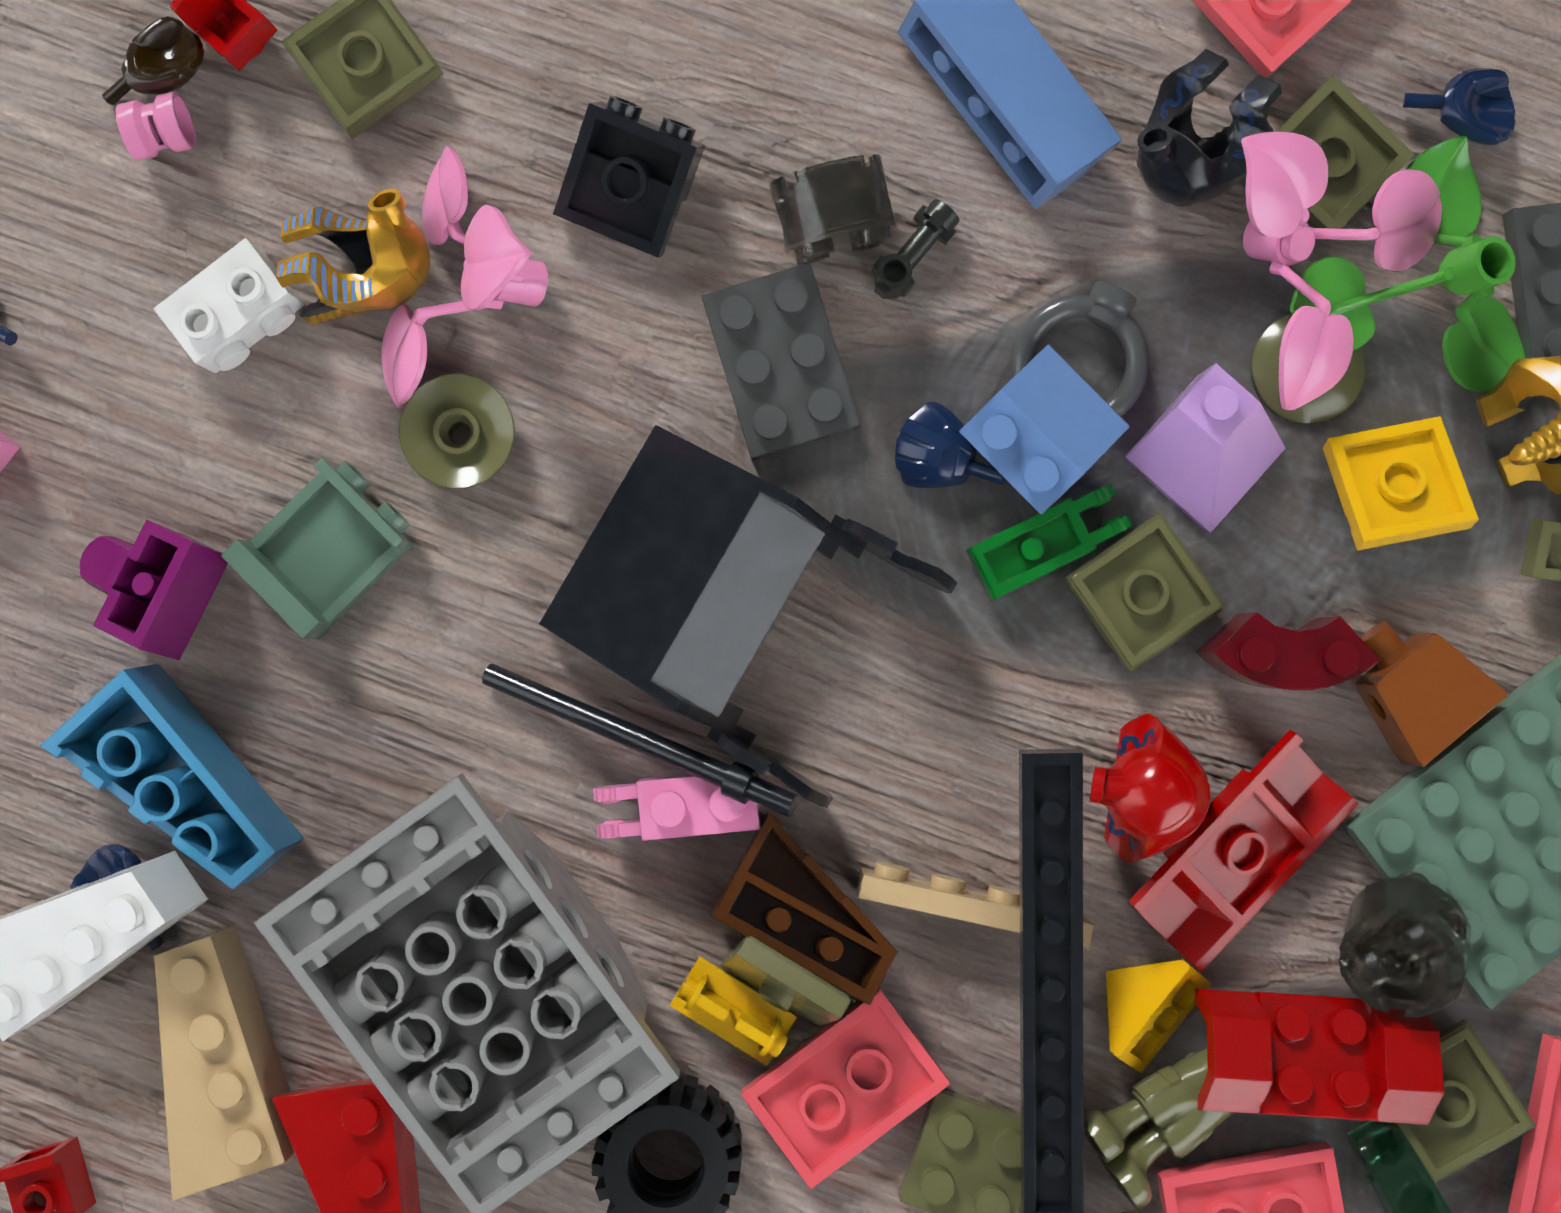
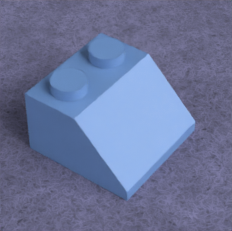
(1044, 429)

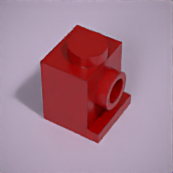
(49, 1180)

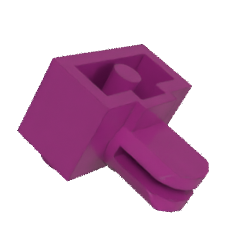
(152, 587)

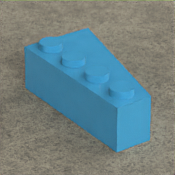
(177, 773)

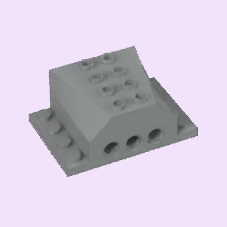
(474, 992)

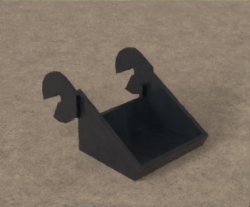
(693, 579)

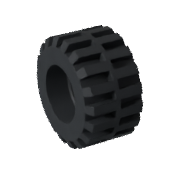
(681, 1109)

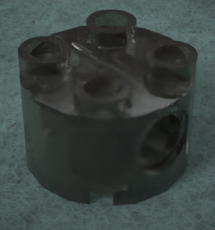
(834, 206)
(1405, 946)

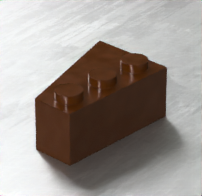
(802, 914)

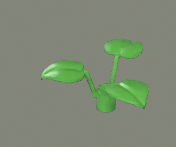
(1485, 338)

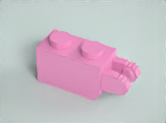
(676, 808)

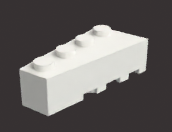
(81, 935)

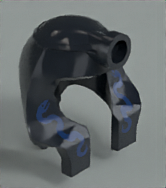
(1177, 161)

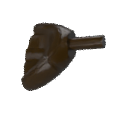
(158, 60)

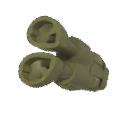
(1176, 1125)

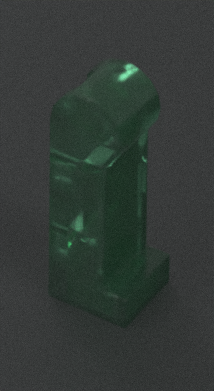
(1395, 1169)

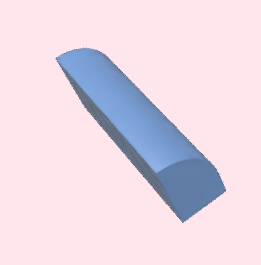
(1011, 91)

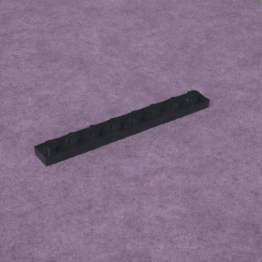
(1051, 980)

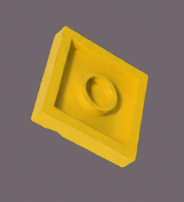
(1399, 483)

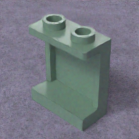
(322, 550)

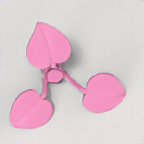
(1282, 181)
(493, 273)

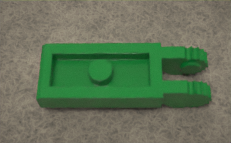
(1042, 544)

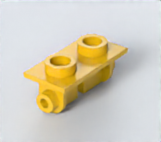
(733, 1011)

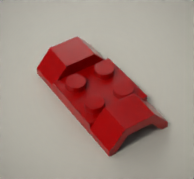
(1242, 851)
(1318, 1058)

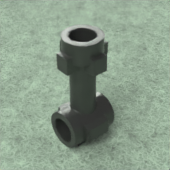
(895, 270)

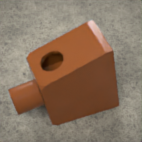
(1423, 692)

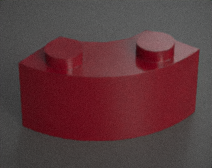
(1280, 658)

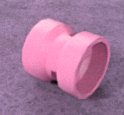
(156, 126)

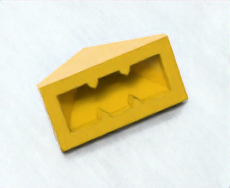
(1148, 1007)

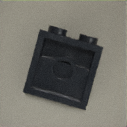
(629, 175)

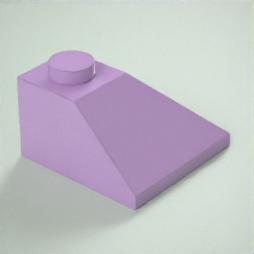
(1208, 447)

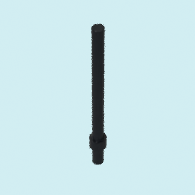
(735, 781)

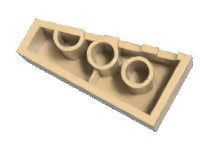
(216, 1066)

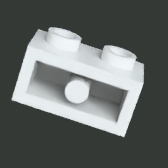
(229, 308)

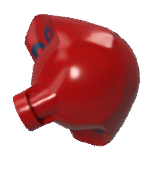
(1151, 791)

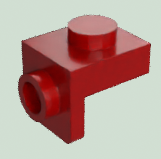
(228, 27)

